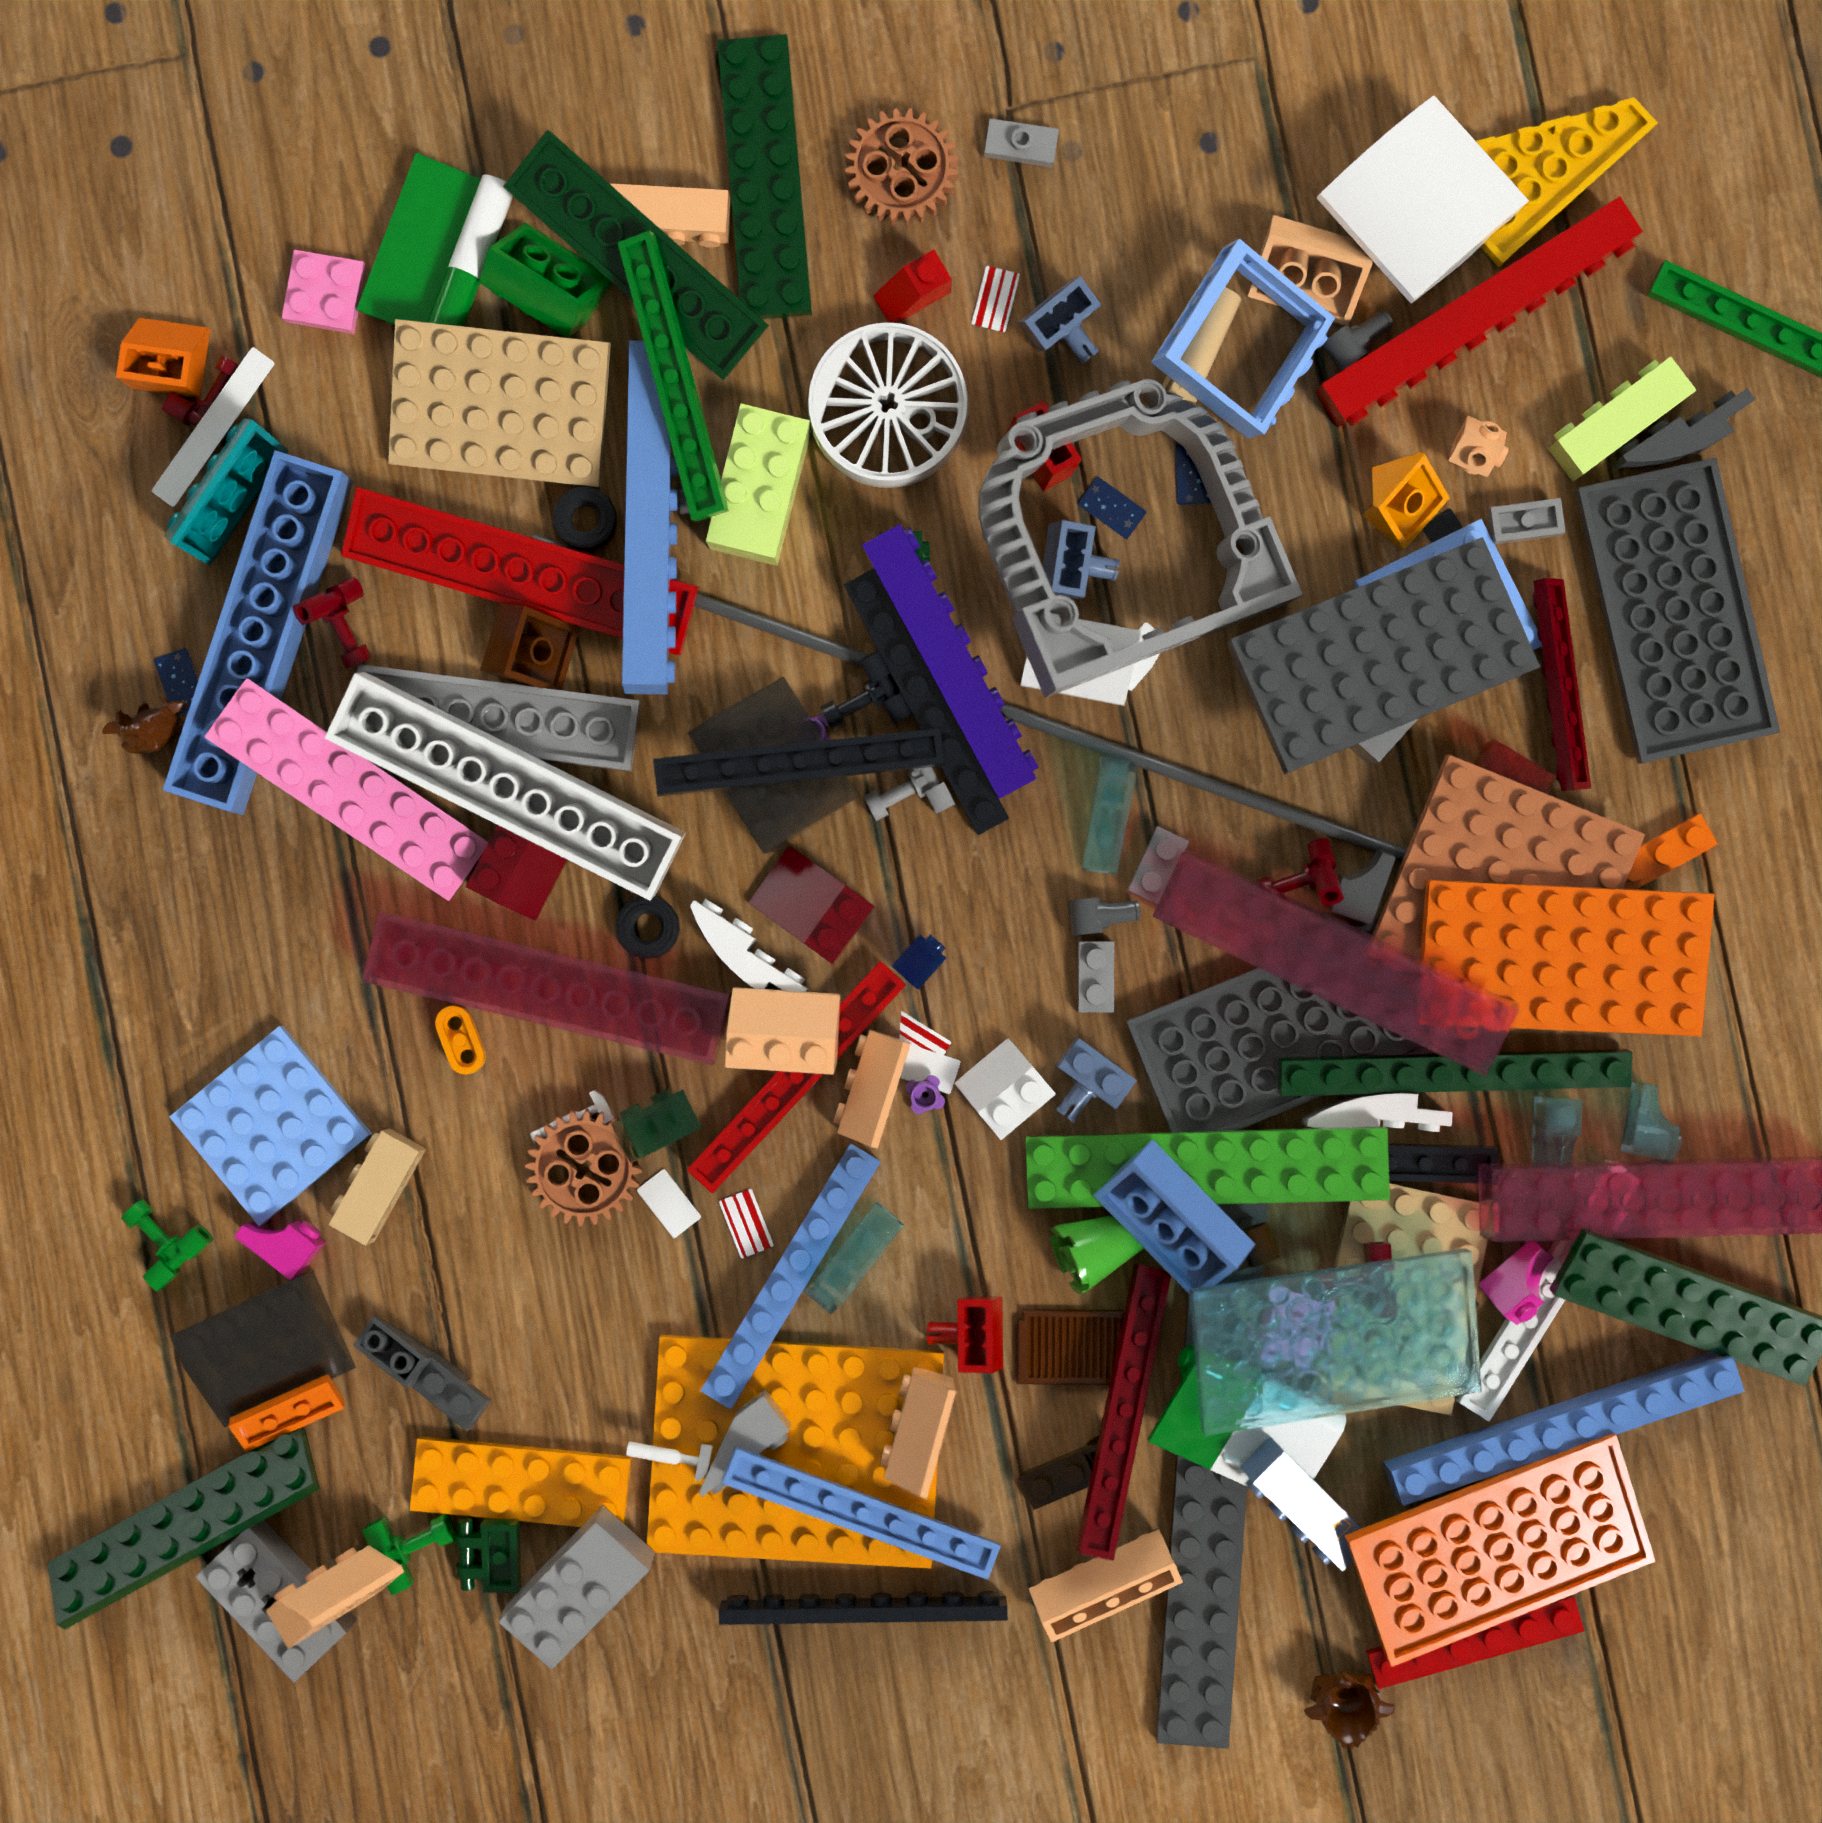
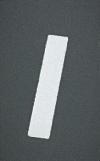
(213, 427)

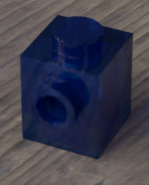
(920, 960)

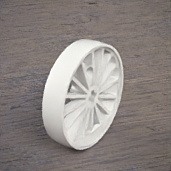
(828, 373)

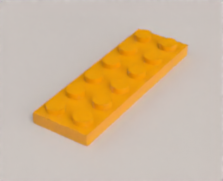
(517, 1482)

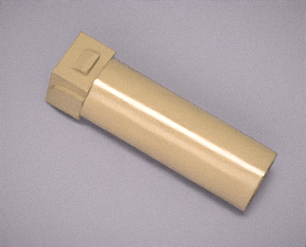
(1206, 342)

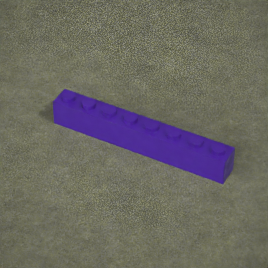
(950, 661)

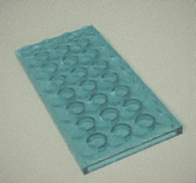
(1335, 1341)

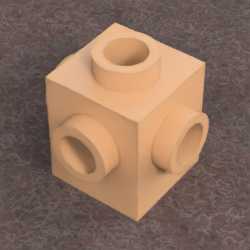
(1479, 447)

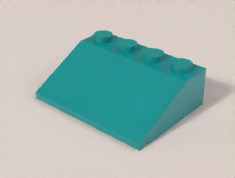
(224, 492)

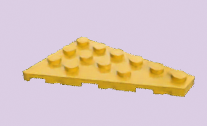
(1559, 163)

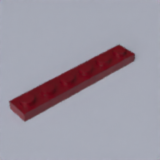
(1562, 684)

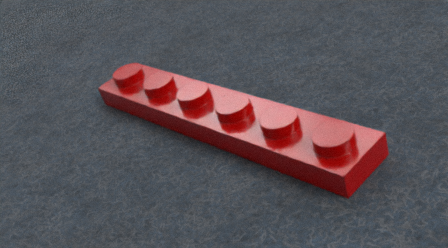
(1527, 1630)

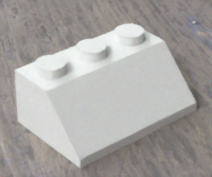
(1107, 688)

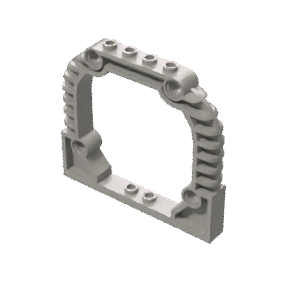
(1070, 652)

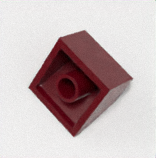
(516, 873)

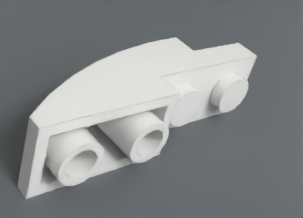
(733, 944)
(1368, 1109)

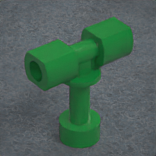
(172, 1251)
(398, 1549)

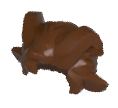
(149, 728)
(1348, 1706)

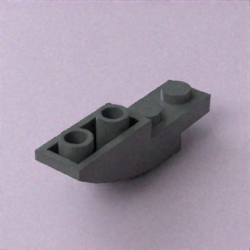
(1682, 439)
(423, 1370)

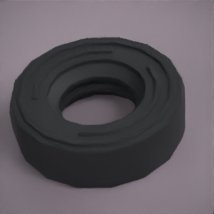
(570, 503)
(647, 949)

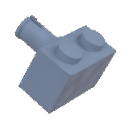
(1061, 318)
(1070, 559)
(1092, 1077)

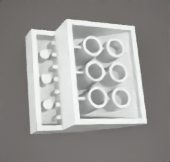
(1422, 199)

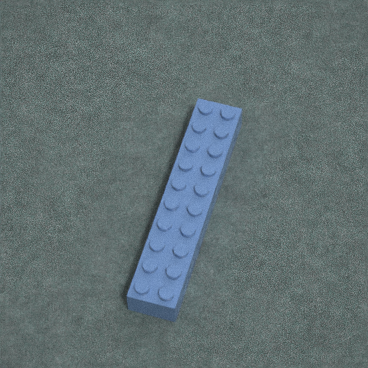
(257, 623)

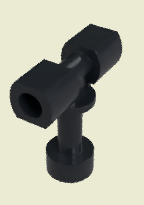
(879, 690)

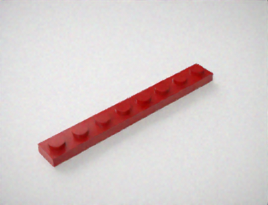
(787, 1088)

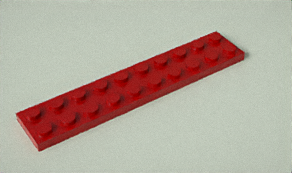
(497, 564)

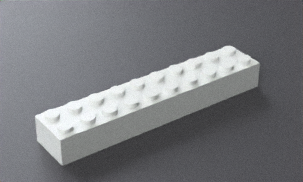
(505, 785)

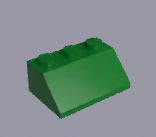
(544, 279)

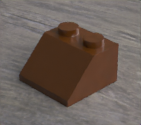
(529, 647)

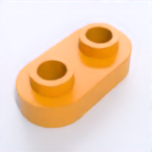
(457, 1041)

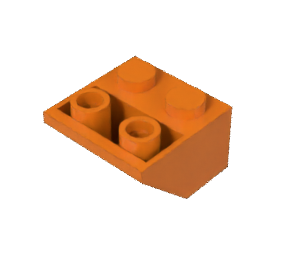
(164, 357)

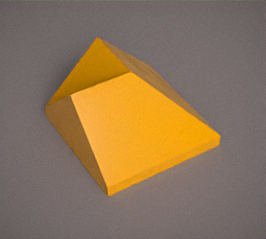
(1405, 498)

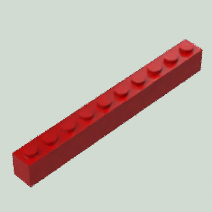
(1479, 312)

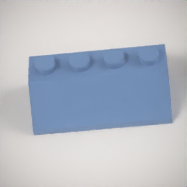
(1174, 1219)

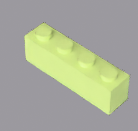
(1622, 418)

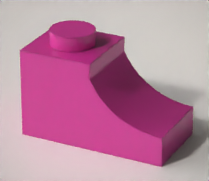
(284, 1249)
(1517, 1281)

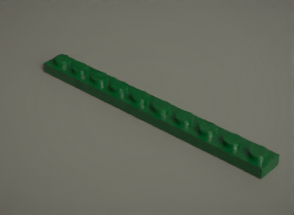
(1439, 1074)

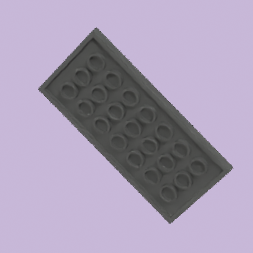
(1677, 610)
(1382, 655)
(1221, 1048)

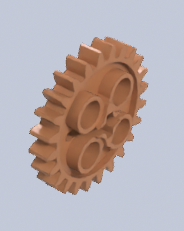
(922, 144)
(565, 1194)

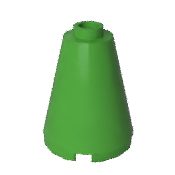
(1092, 1249)

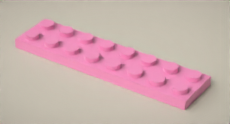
(346, 789)

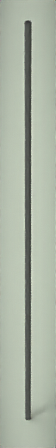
(1067, 733)

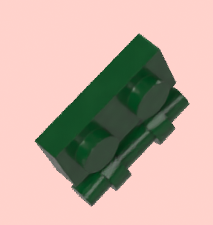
(500, 1555)

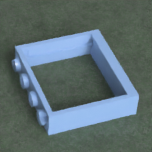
(1280, 289)

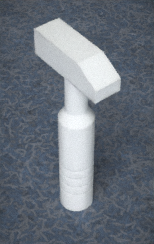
(600, 1104)
(672, 1456)

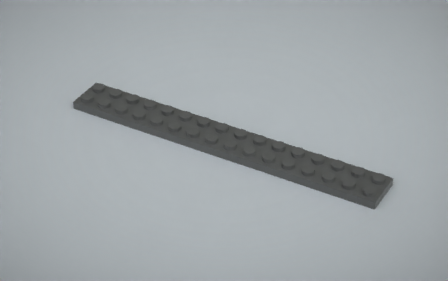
(1208, 1556)

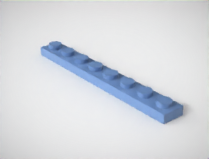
(790, 1276)
(860, 1512)

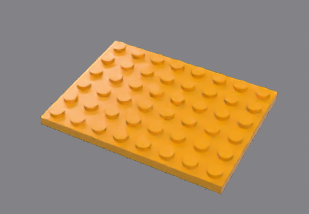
(839, 1421)

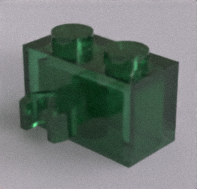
(656, 1125)

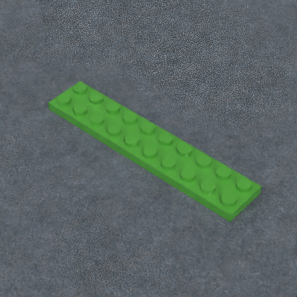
(1224, 1164)

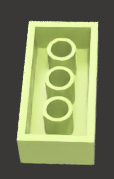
(759, 484)

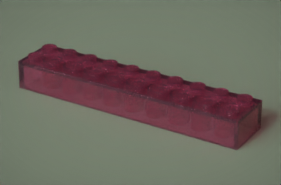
(1336, 961)
(547, 987)
(1651, 1198)

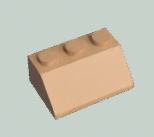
(1318, 262)
(783, 1030)
(871, 1087)
(918, 1430)
(331, 1593)

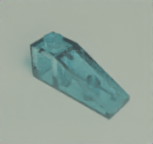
(1109, 815)
(853, 1258)

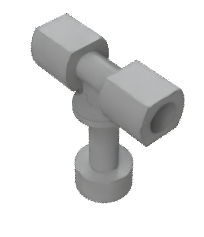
(923, 782)

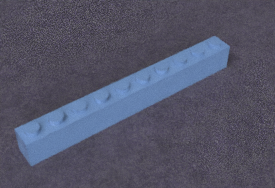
(648, 536)
(1562, 1427)

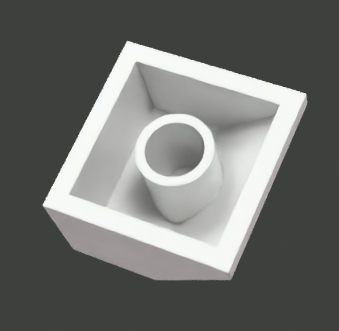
(1004, 1088)

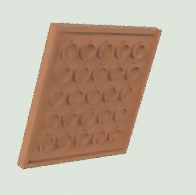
(1500, 833)

